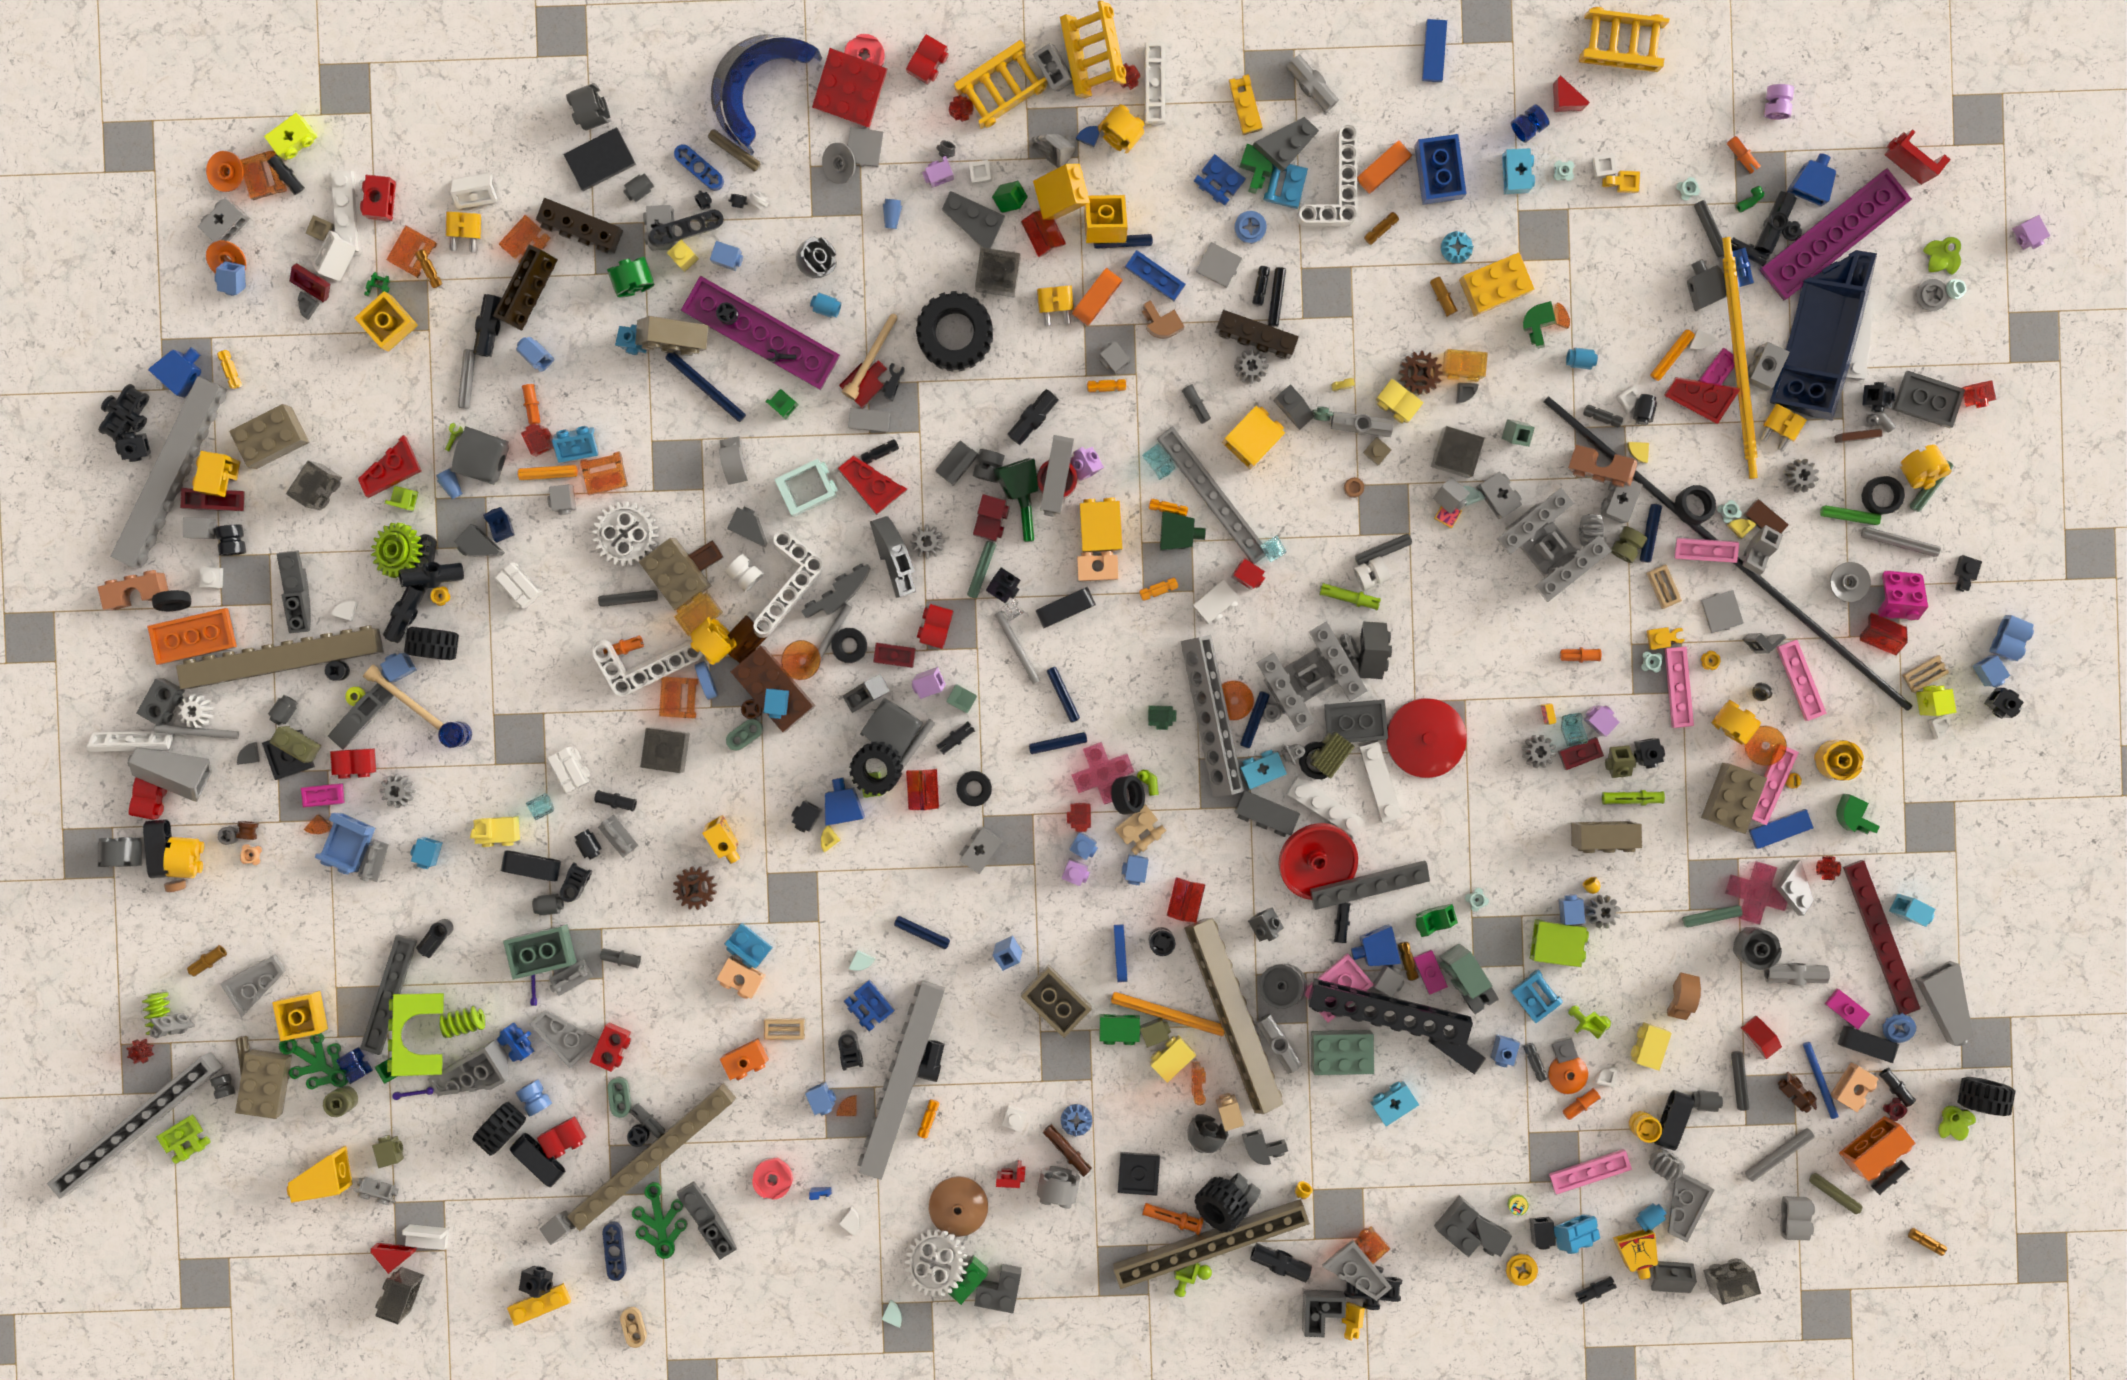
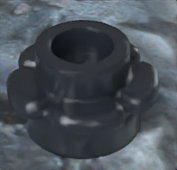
(703, 200)
(738, 200)
(1787, 234)

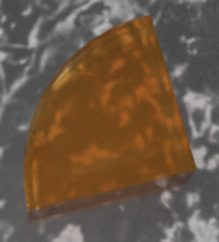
(1561, 316)
(318, 825)
(848, 1107)

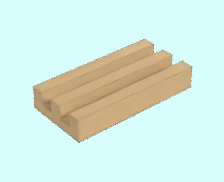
(1663, 604)
(1940, 665)
(801, 1028)

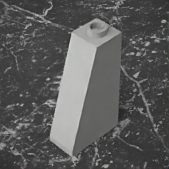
(1057, 475)
(171, 771)
(1947, 1001)

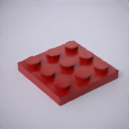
(849, 87)

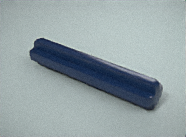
(1131, 241)
(1651, 532)
(1063, 694)
(1255, 719)
(1058, 743)
(921, 932)

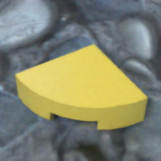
(1346, 384)
(1639, 451)
(1741, 527)
(482, 829)
(828, 838)

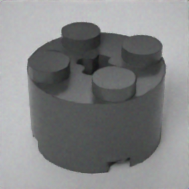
(588, 107)
(119, 852)
(1769, 948)

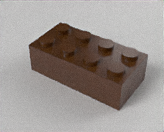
(764, 672)

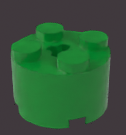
(631, 277)

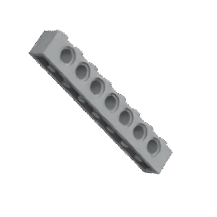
(1212, 716)

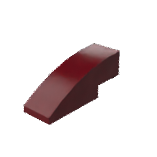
(197, 501)

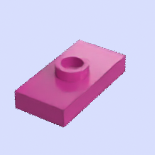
(1719, 368)
(322, 795)
(1430, 972)
(1847, 1008)

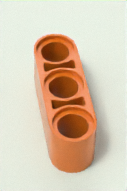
(1384, 167)
(1097, 296)

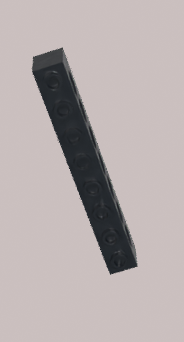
(1322, 989)

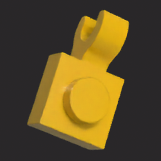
(1625, 181)
(1353, 1320)

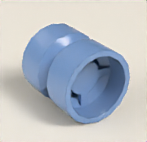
(533, 1097)

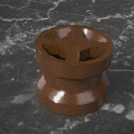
(748, 709)
(247, 830)

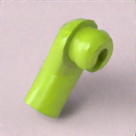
(1150, 780)

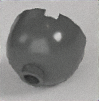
(816, 257)
(1205, 1134)

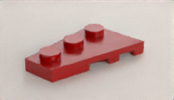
(1702, 397)
(391, 469)
(871, 485)

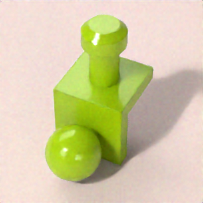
(1594, 1023)
(1188, 1275)

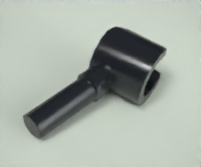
(780, 356)

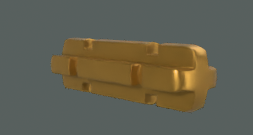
(1381, 228)
(428, 268)
(1408, 961)
(1927, 1241)

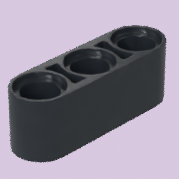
(1065, 607)
(156, 839)
(530, 865)
(1868, 1044)
(1462, 1054)
(1675, 1119)
(532, 1156)

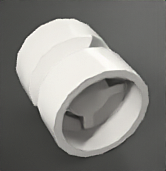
(1378, 570)
(744, 572)

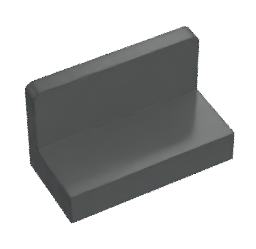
(956, 463)
(1761, 644)
(1674, 1277)

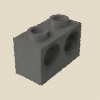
(156, 698)

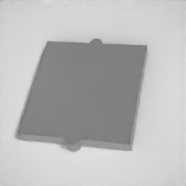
(865, 146)
(1219, 264)
(1722, 611)

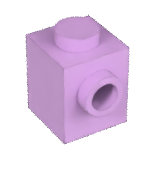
(2031, 233)
(928, 683)
(1601, 719)
(1075, 872)

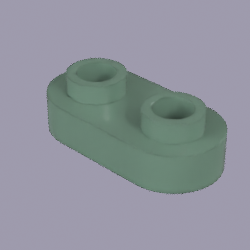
(744, 733)
(619, 1096)

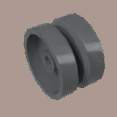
(1294, 983)

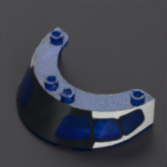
(734, 72)

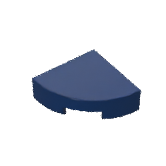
(1089, 135)
(815, 1192)

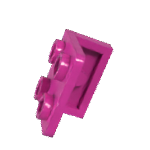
(1904, 595)

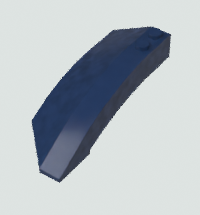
(1824, 336)

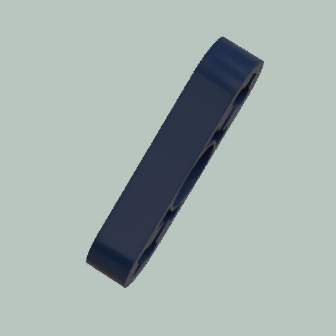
(621, 1265)

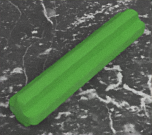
(1850, 515)

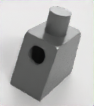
(1706, 285)

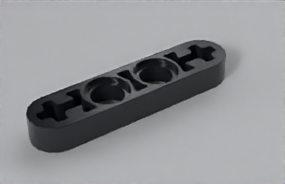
(686, 229)

